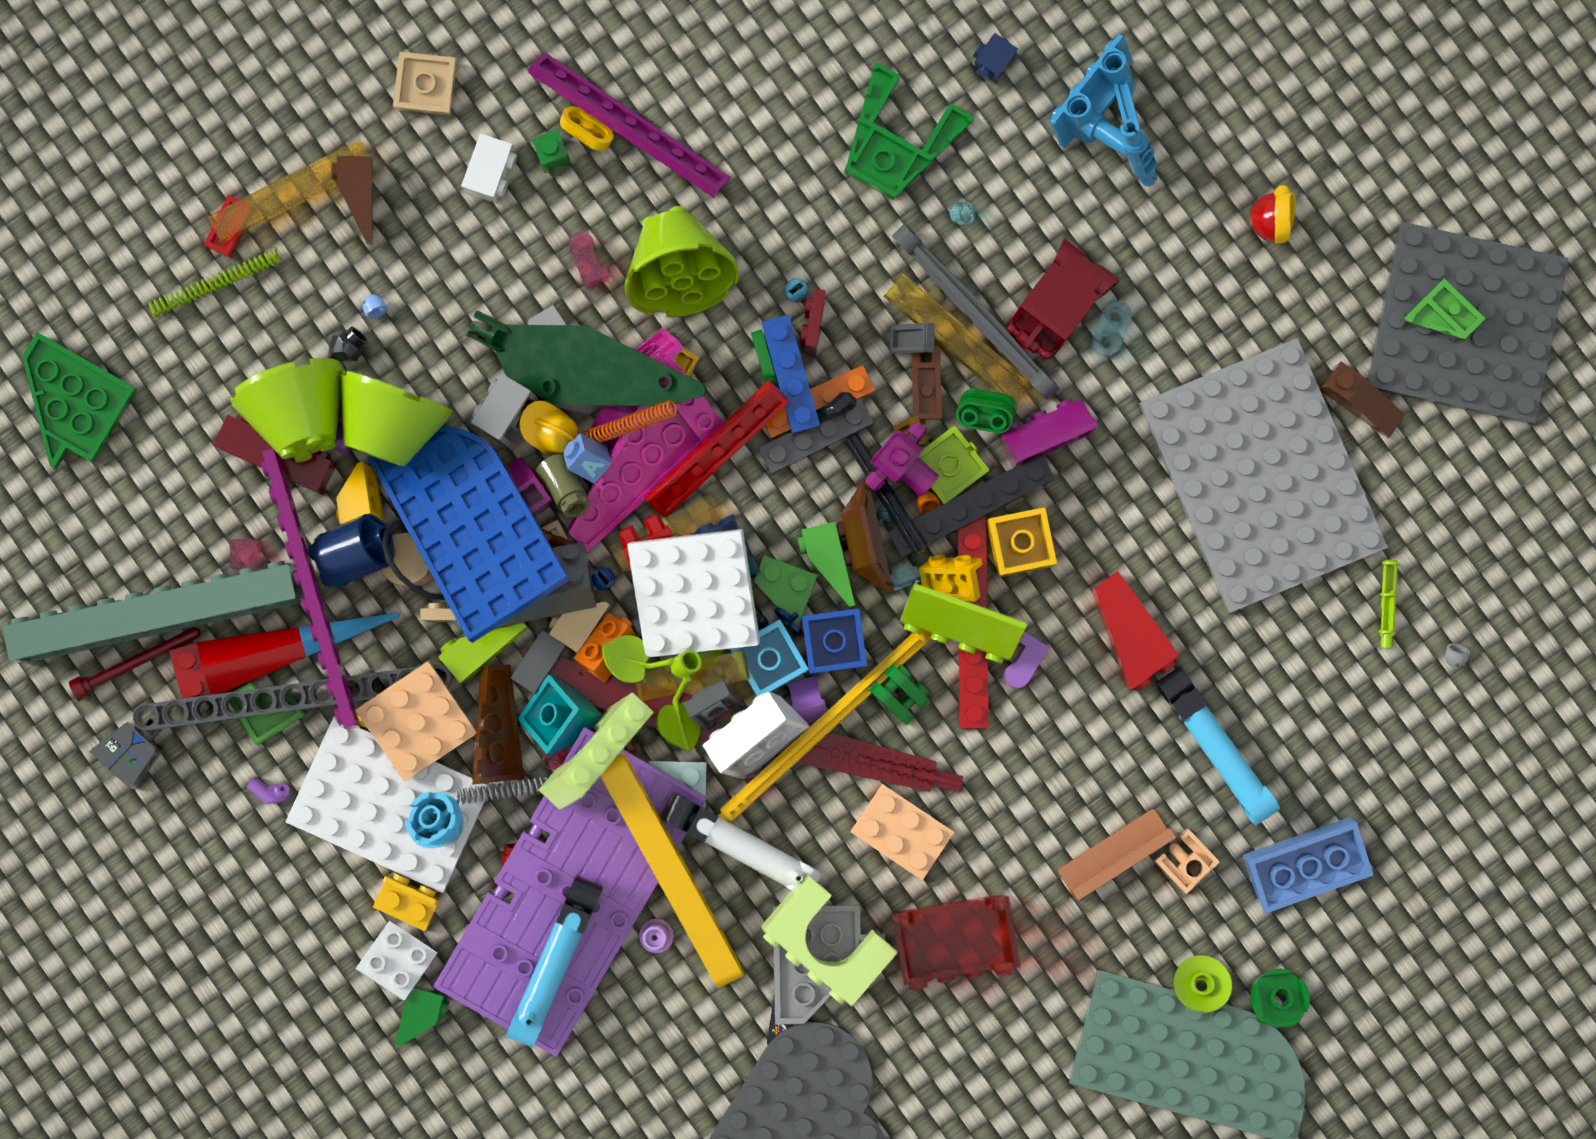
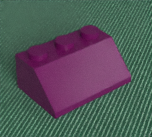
(1048, 431)

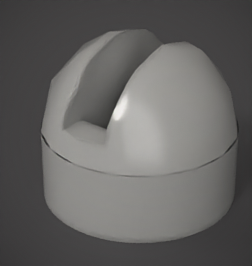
(1456, 655)

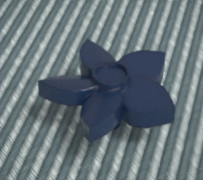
(787, 620)

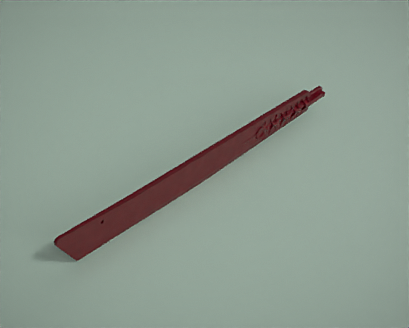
(831, 753)

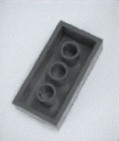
(571, 596)

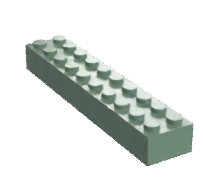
(152, 614)

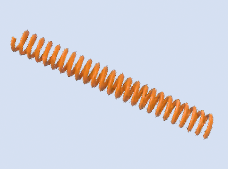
(637, 414)

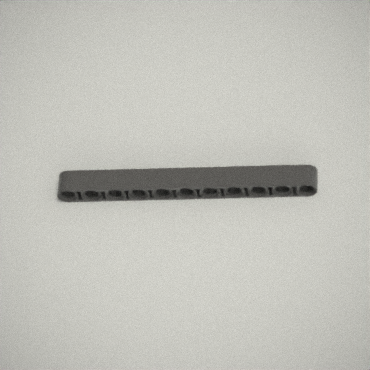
(250, 700)

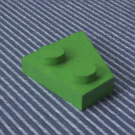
(1446, 312)
(785, 585)

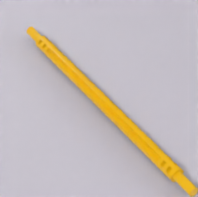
(821, 728)

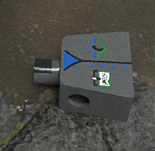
(129, 753)

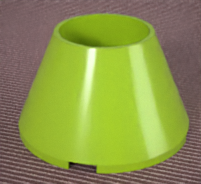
(387, 419)

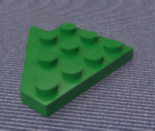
(72, 400)

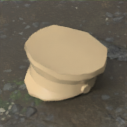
(408, 562)

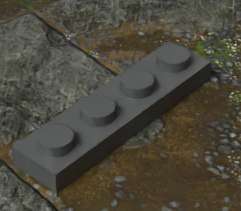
(805, 443)

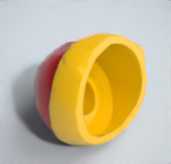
(1274, 215)

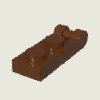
(927, 385)

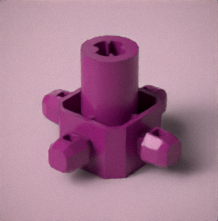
(900, 460)

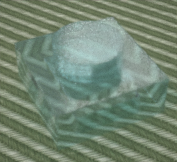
(905, 576)

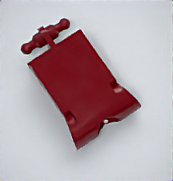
(1060, 301)

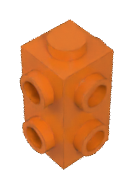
(591, 653)

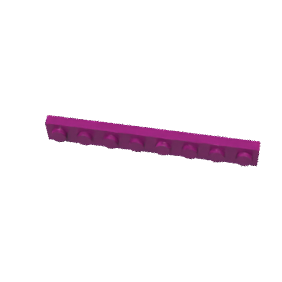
(629, 124)

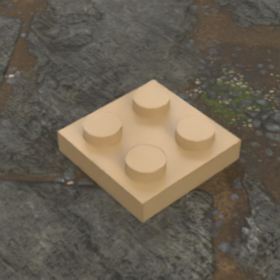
(424, 83)

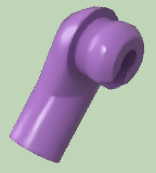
(269, 794)

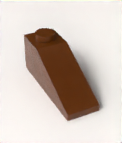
(355, 182)
(1361, 399)

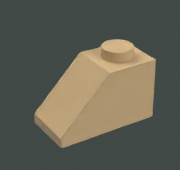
(577, 626)

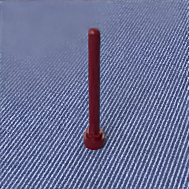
(84, 686)

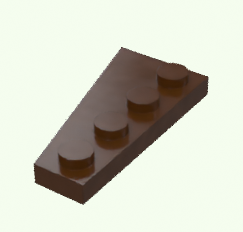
(497, 733)

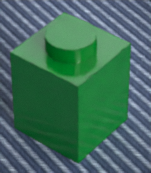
(551, 151)

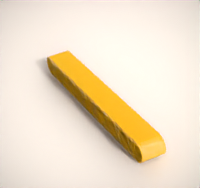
(671, 871)

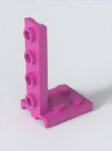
(695, 412)

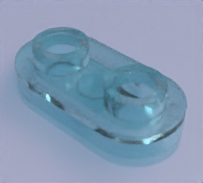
(1111, 329)

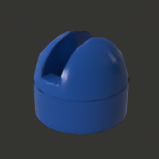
(606, 572)

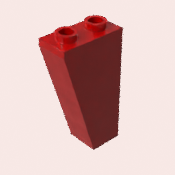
(1133, 634)

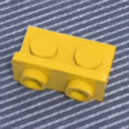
(952, 576)
(407, 902)

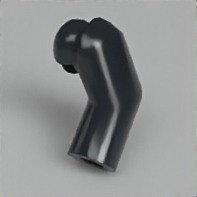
(840, 404)

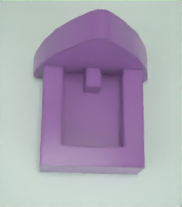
(807, 699)

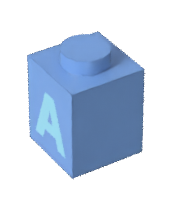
(587, 458)

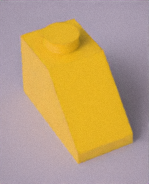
(359, 495)

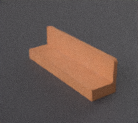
(1115, 854)

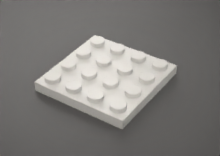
(694, 593)

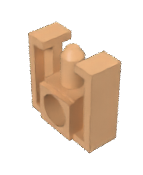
(1178, 873)

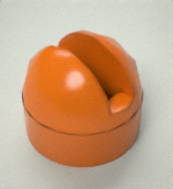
(927, 502)

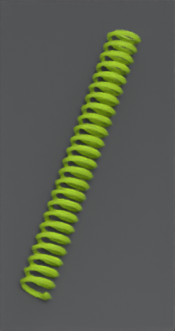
(238, 276)

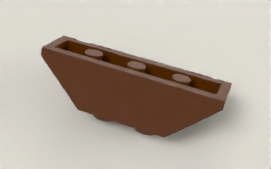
(864, 540)

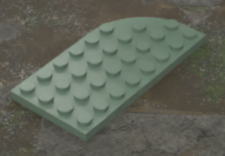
(1193, 1063)

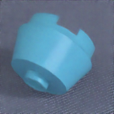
(435, 820)

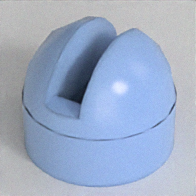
(374, 307)

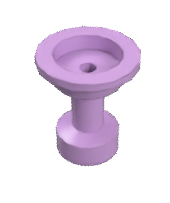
(656, 935)

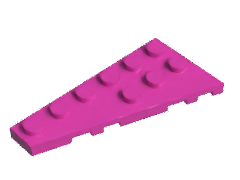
(637, 466)

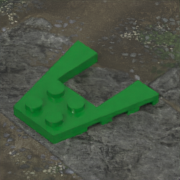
(884, 158)

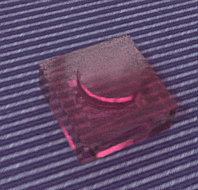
(245, 553)

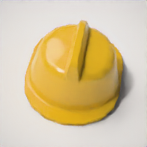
(547, 427)

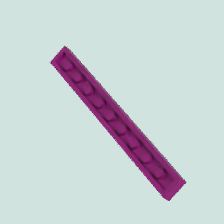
(313, 601)

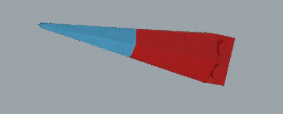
(231, 662)

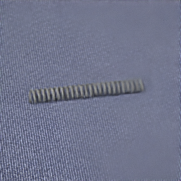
(497, 791)

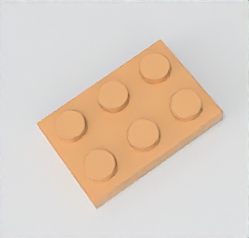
(902, 832)

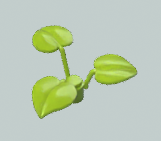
(627, 662)

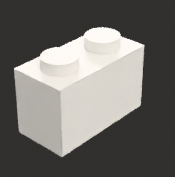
(489, 168)

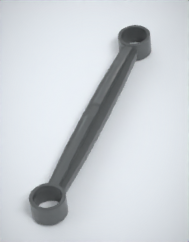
(976, 311)

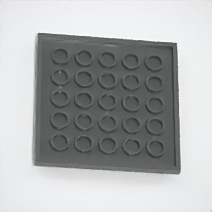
(1504, 359)

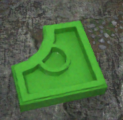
(265, 726)

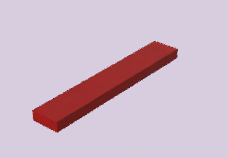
(717, 448)

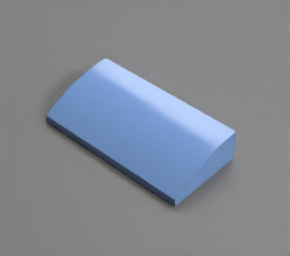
(1308, 864)

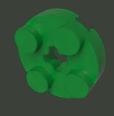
(1264, 1003)

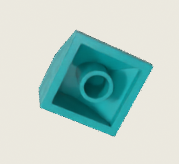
(557, 715)

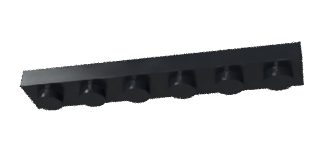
(978, 502)

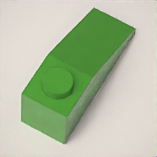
(826, 555)

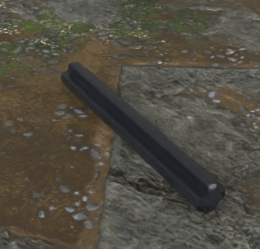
(888, 497)

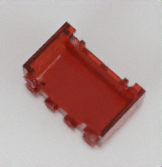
(955, 940)

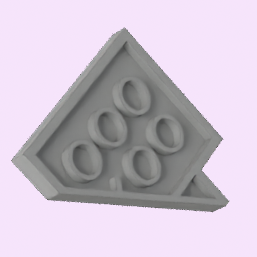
(829, 937)

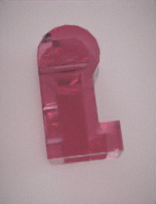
(583, 251)

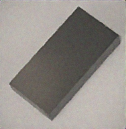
(912, 338)
(538, 661)

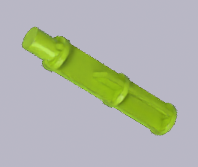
(1388, 602)

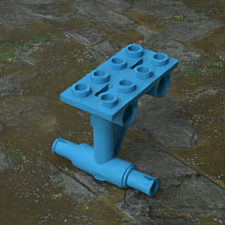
(1084, 109)

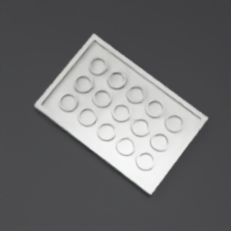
(363, 805)

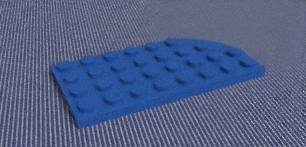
(472, 529)

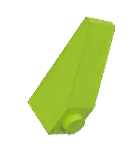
(467, 658)

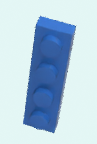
(790, 373)

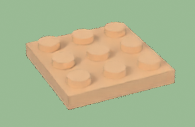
(416, 720)

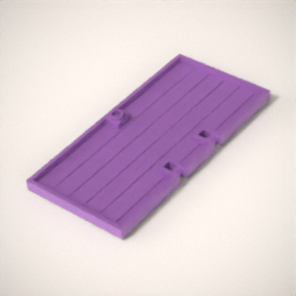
(507, 938)

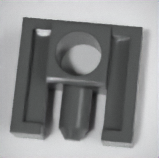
(713, 703)

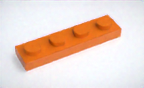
(854, 381)

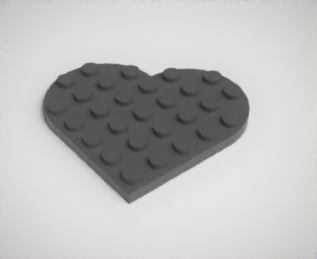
(804, 1086)

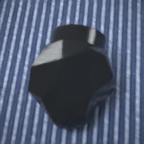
(347, 345)

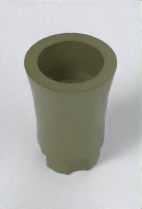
(563, 486)

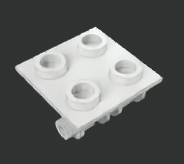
(396, 960)

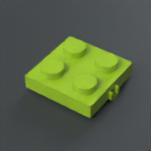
(954, 462)

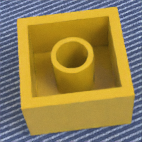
(1021, 542)

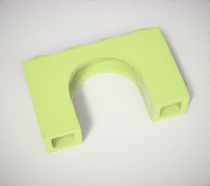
(613, 733)
(845, 977)

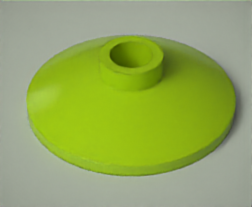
(1205, 971)

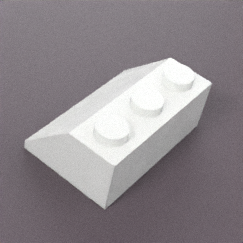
(754, 736)

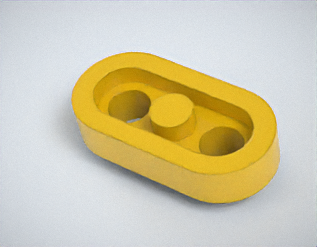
(586, 128)

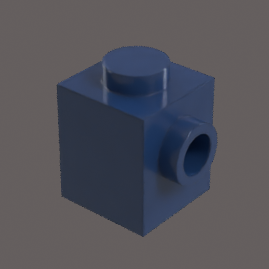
(994, 58)

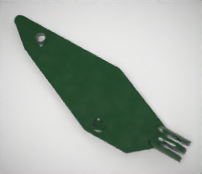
(581, 365)

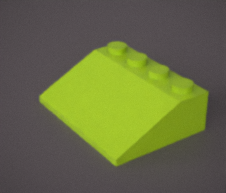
(962, 623)

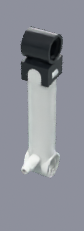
(736, 842)

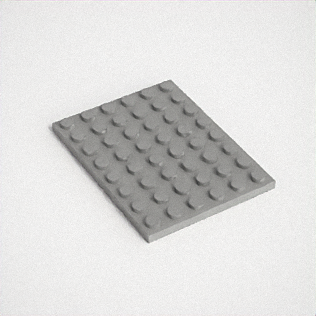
(1263, 475)

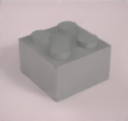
(501, 411)

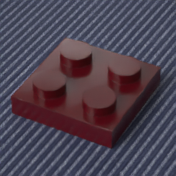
(813, 312)

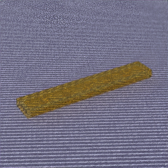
(280, 195)
(957, 339)

